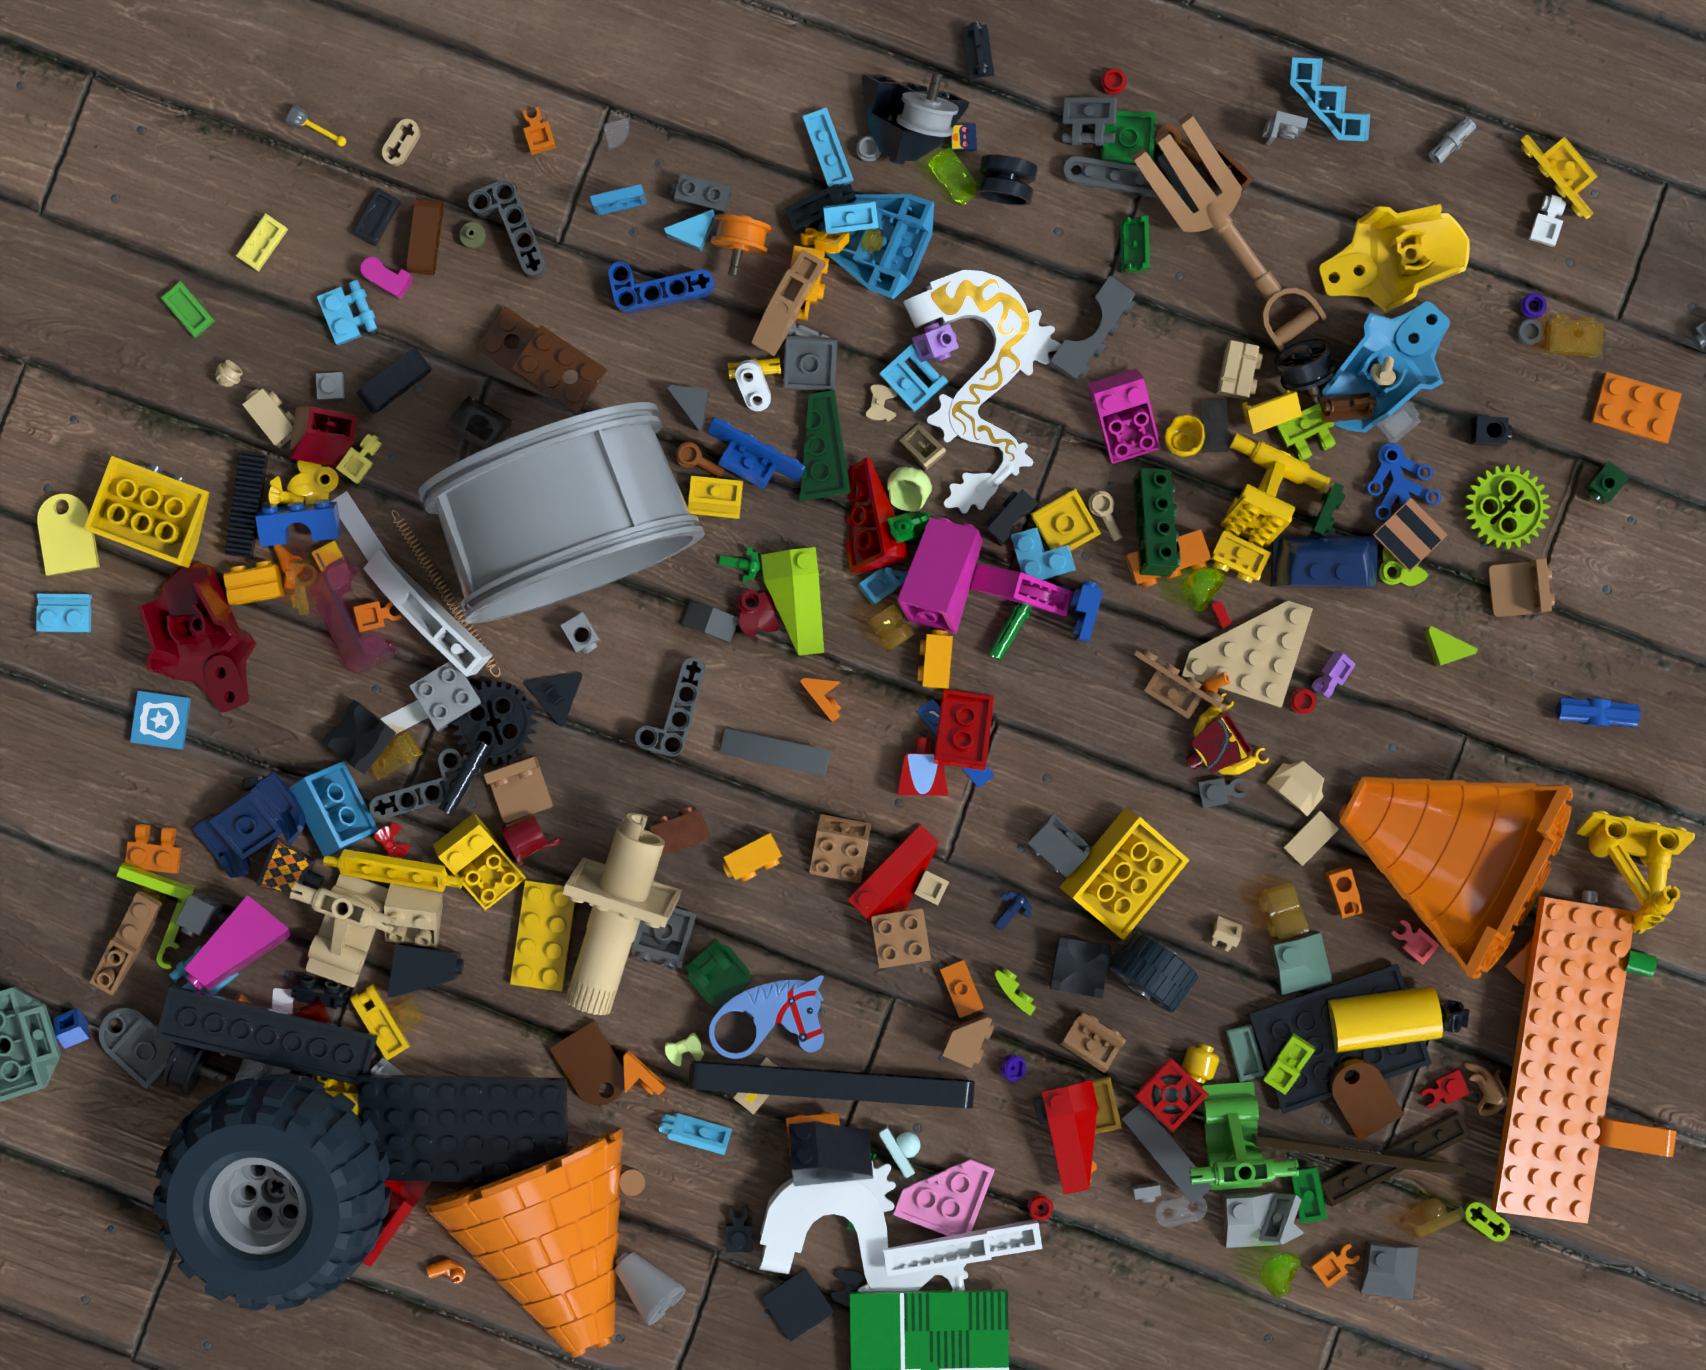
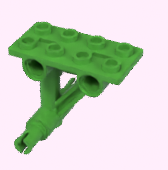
(1232, 1158)

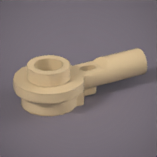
(1102, 505)

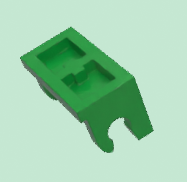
(1134, 245)

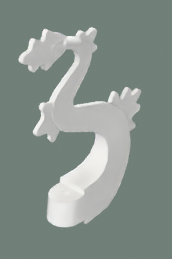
(863, 1203)

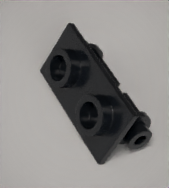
(978, 50)
(306, 988)

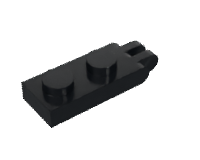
(810, 210)

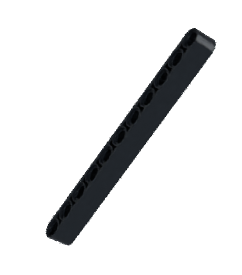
(831, 1084)

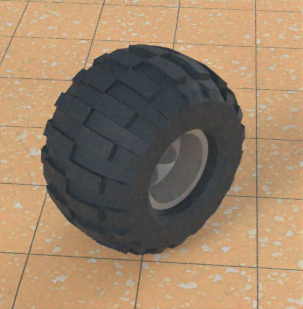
(326, 1171)

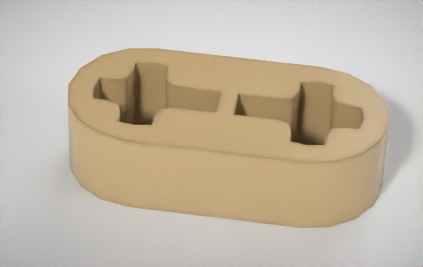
(396, 139)

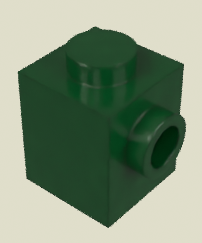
(1606, 483)

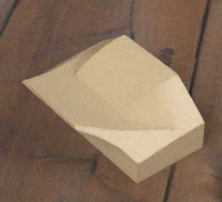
(1298, 785)

